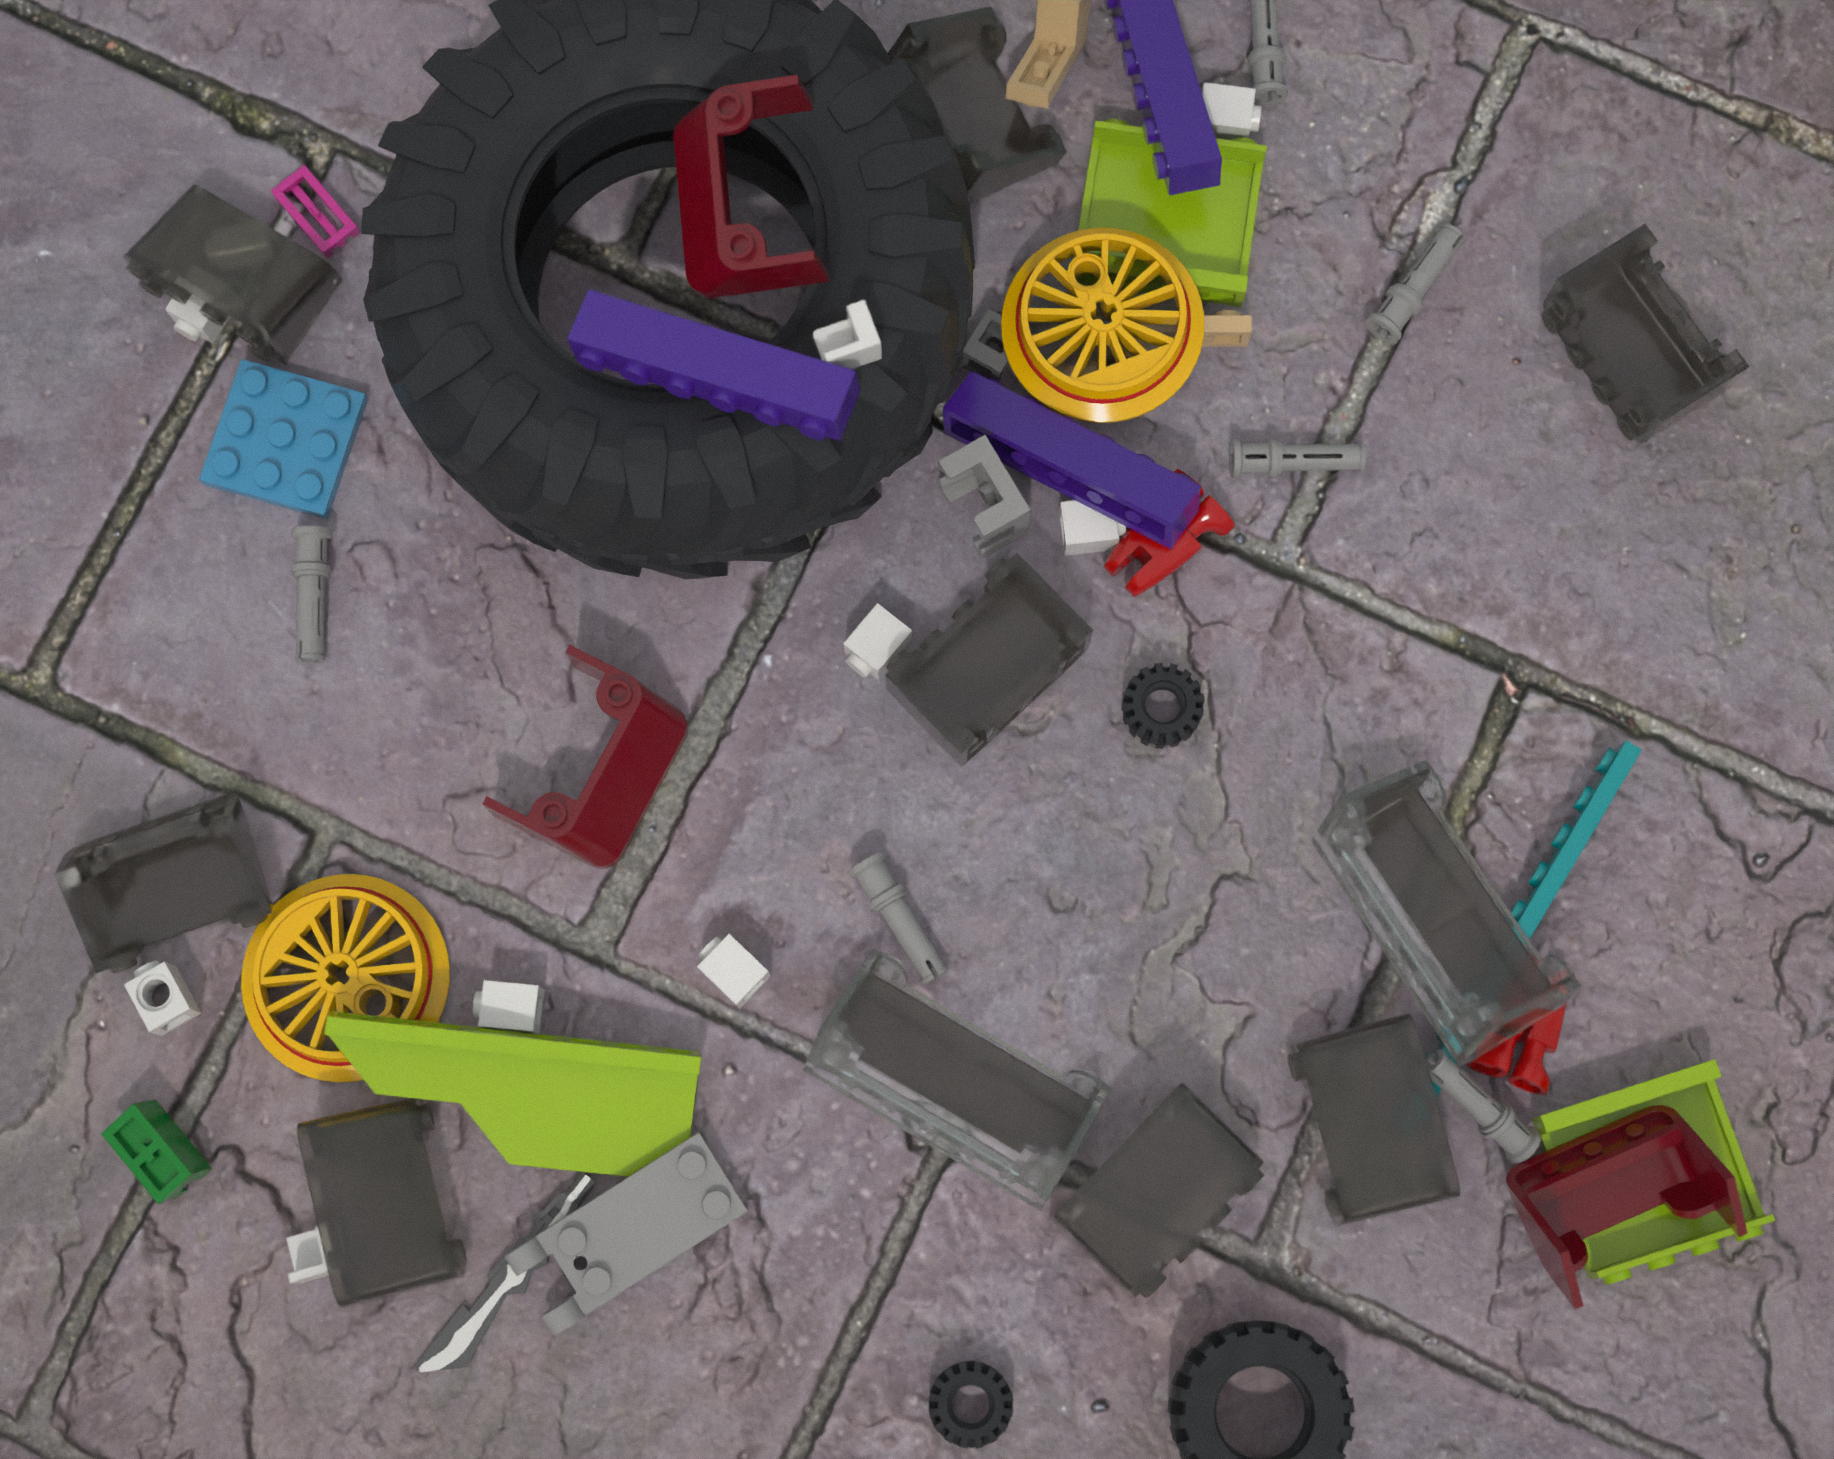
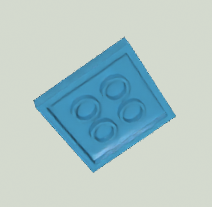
(284, 439)

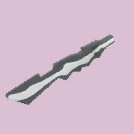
(467, 1328)

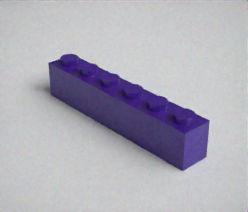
(1167, 94)
(714, 366)
(1073, 459)

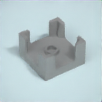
(980, 468)

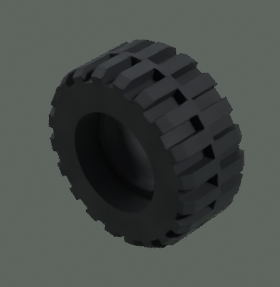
(1265, 1345)

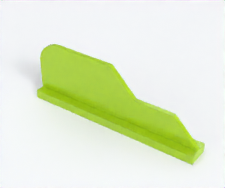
(534, 1093)

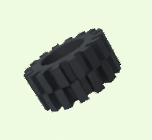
(1167, 679)
(1000, 1404)

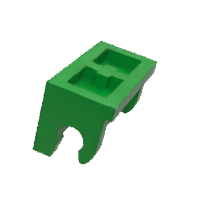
(156, 1150)

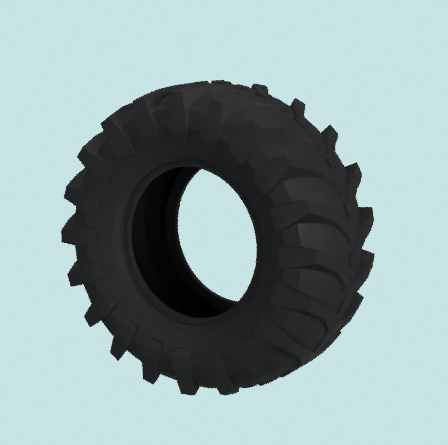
(547, 122)

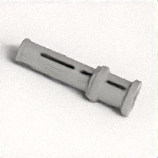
(1266, 57)
(1406, 297)
(1272, 453)
(311, 572)
(887, 898)
(1493, 1118)

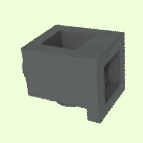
(978, 355)

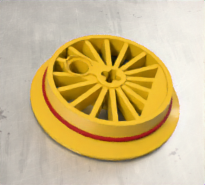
(1131, 384)
(287, 927)

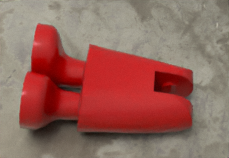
(1159, 560)
(1528, 1071)

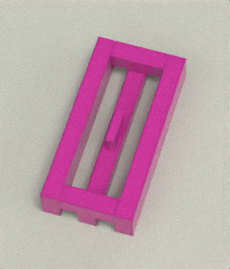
(337, 238)

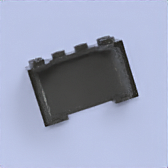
(234, 272)

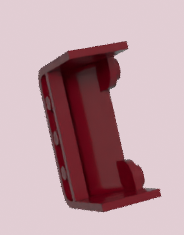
(719, 255)
(624, 779)
(1612, 1178)

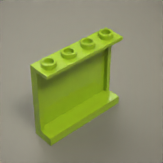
(1203, 228)
(1657, 1232)

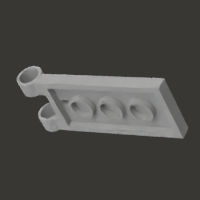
(633, 1228)

